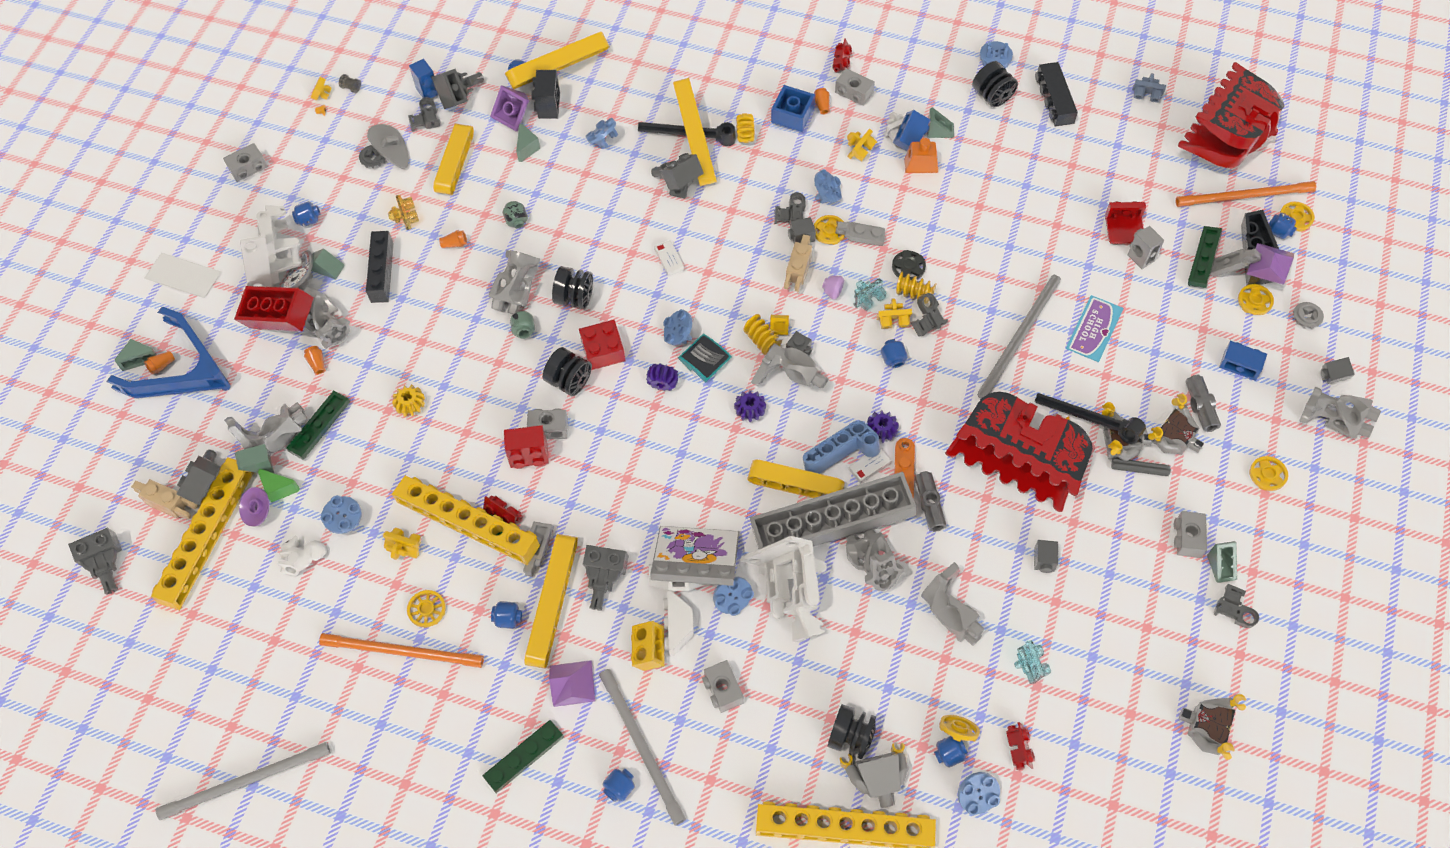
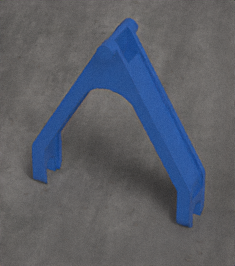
(202, 378)

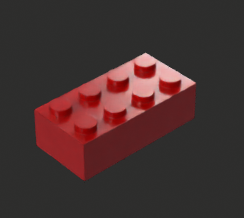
(274, 308)

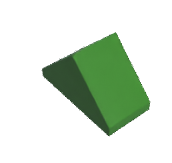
(277, 486)

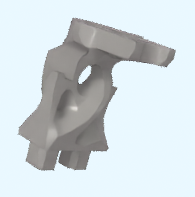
(511, 292)
(335, 329)
(796, 363)
(1352, 417)
(275, 431)
(880, 569)
(953, 614)

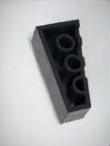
(1256, 230)

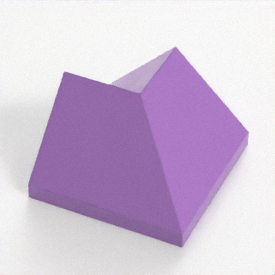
(509, 107)
(1273, 264)
(572, 683)

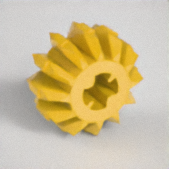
(745, 128)
(408, 400)

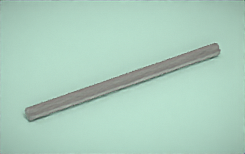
(1019, 336)

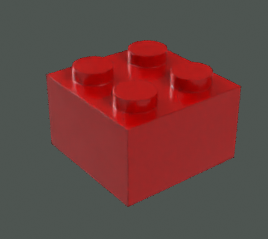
(602, 344)
(526, 446)

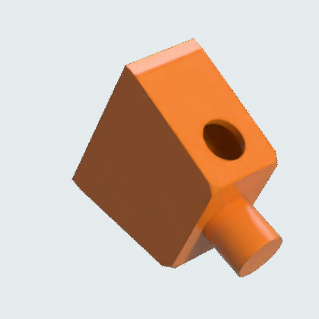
(921, 157)

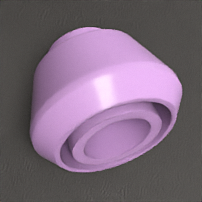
(833, 286)

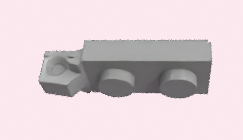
(861, 233)
(1234, 261)
(543, 532)

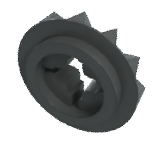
(366, 155)

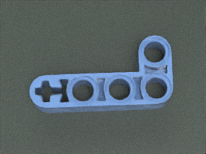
(841, 444)

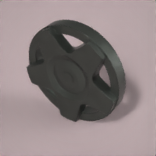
(909, 264)

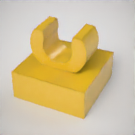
(320, 88)
(779, 324)

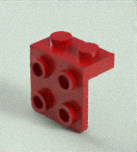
(1124, 220)

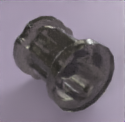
(349, 83)

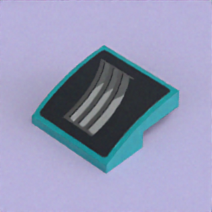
(704, 357)

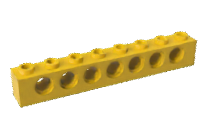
(204, 543)
(521, 551)
(834, 833)

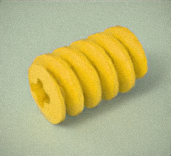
(914, 287)
(761, 334)

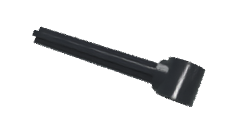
(723, 133)
(1129, 430)

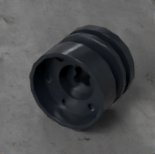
(995, 84)
(572, 287)
(567, 371)
(852, 731)

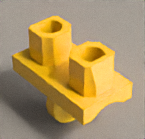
(858, 151)
(901, 314)
(400, 545)

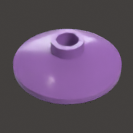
(254, 506)

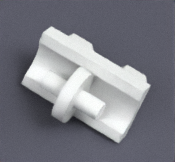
(893, 125)

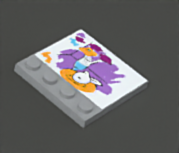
(695, 555)

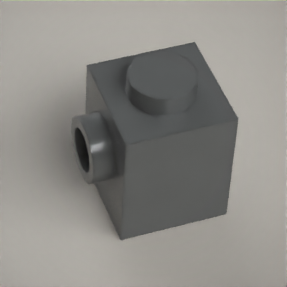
(801, 227)
(800, 342)
(1337, 370)
(1046, 556)

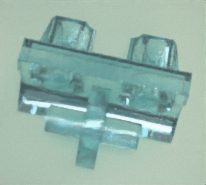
(866, 291)
(1030, 662)

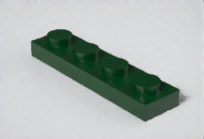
(1205, 257)
(318, 425)
(523, 756)

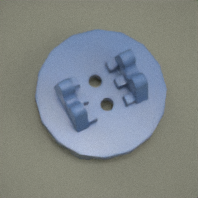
(996, 51)
(602, 129)
(827, 187)
(678, 328)
(343, 506)
(738, 599)
(988, 790)

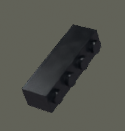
(1056, 94)
(379, 267)

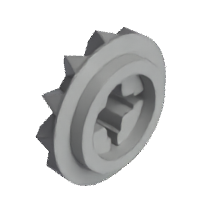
(1307, 308)

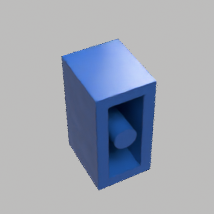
(422, 78)
(912, 129)
(1243, 360)

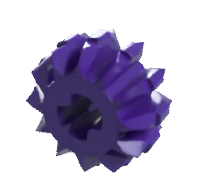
(662, 377)
(750, 406)
(890, 425)

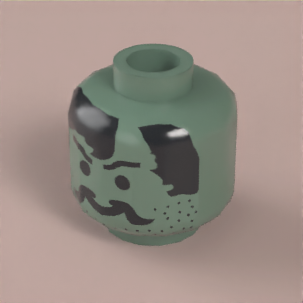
(515, 214)
(522, 324)

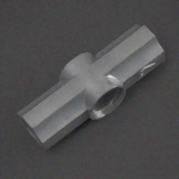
(1203, 403)
(932, 511)

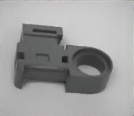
(426, 116)
(793, 212)
(932, 317)
(1231, 608)

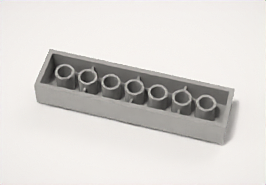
(838, 513)

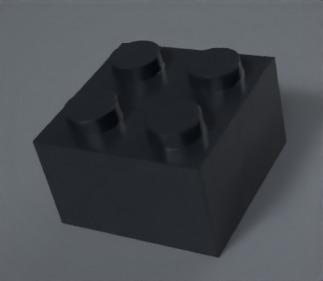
(546, 94)

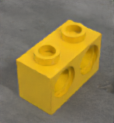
(647, 645)

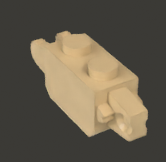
(799, 263)
(163, 499)

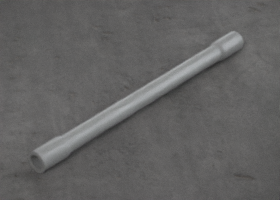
(671, 804)
(177, 806)

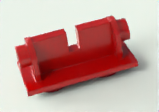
(842, 56)
(496, 506)
(1020, 738)

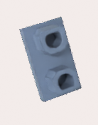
(1149, 86)

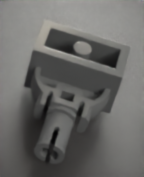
(453, 87)
(679, 172)
(199, 477)
(98, 556)
(603, 569)

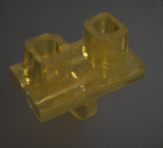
(405, 204)

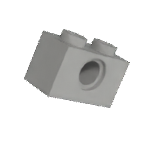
(854, 87)
(245, 162)
(1145, 247)
(559, 422)
(1196, 525)
(722, 674)

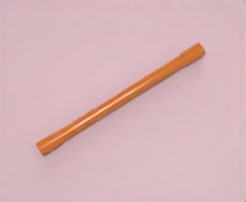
(1189, 200)
(338, 641)

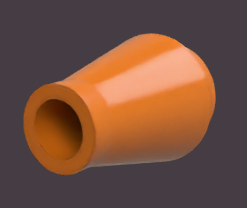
(822, 100)
(454, 239)
(315, 359)
(158, 362)

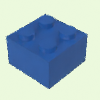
(793, 108)

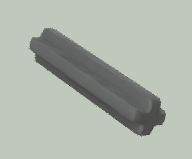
(1141, 467)

